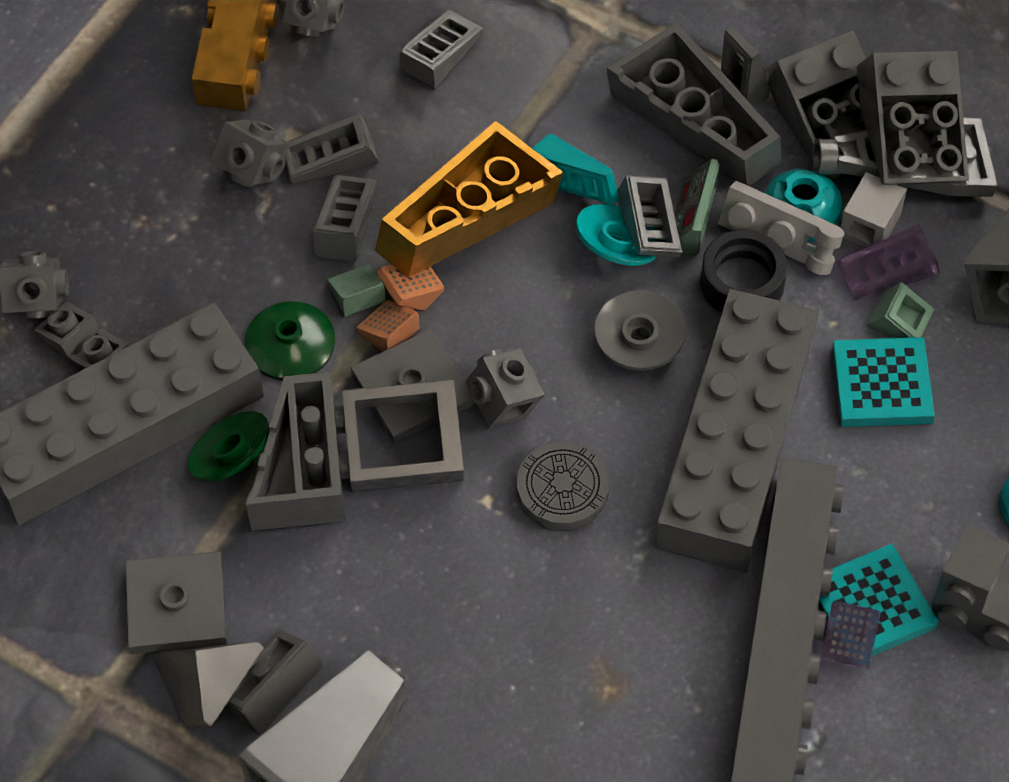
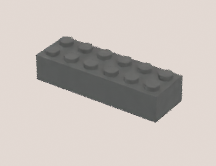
(123, 411)
(736, 431)

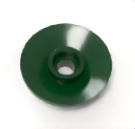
(295, 354)
(229, 447)

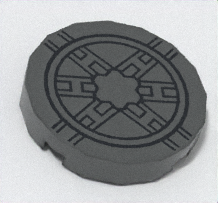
(562, 485)

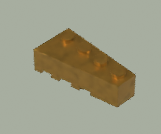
(232, 52)
(467, 200)

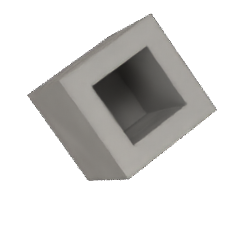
(872, 211)

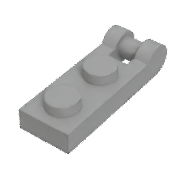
(785, 224)

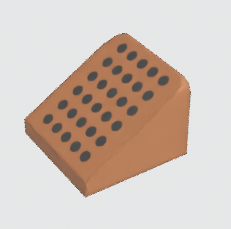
(414, 291)
(389, 325)

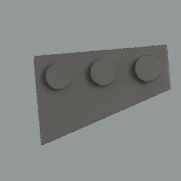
(300, 463)

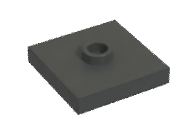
(411, 362)
(175, 602)

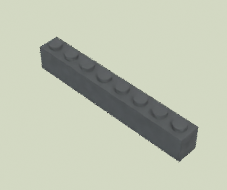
(788, 623)

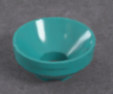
(825, 205)

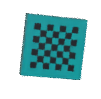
(882, 382)
(883, 584)

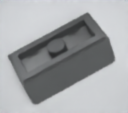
(273, 680)

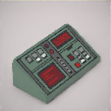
(695, 206)

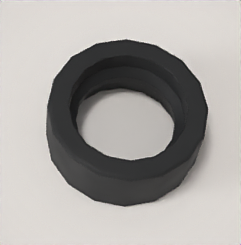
(744, 245)

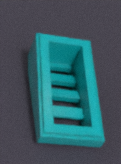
(581, 172)

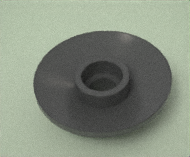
(643, 315)

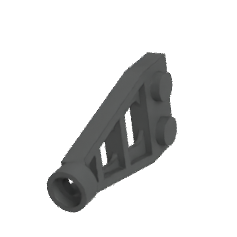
(856, 162)

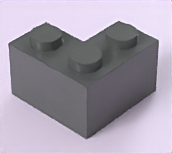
(976, 588)

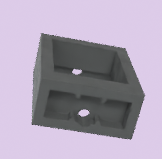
(405, 475)

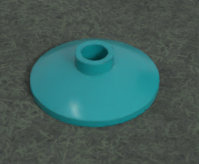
(606, 234)

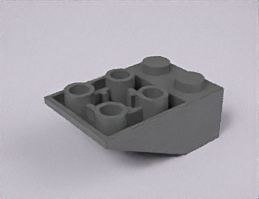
(820, 91)
(914, 116)

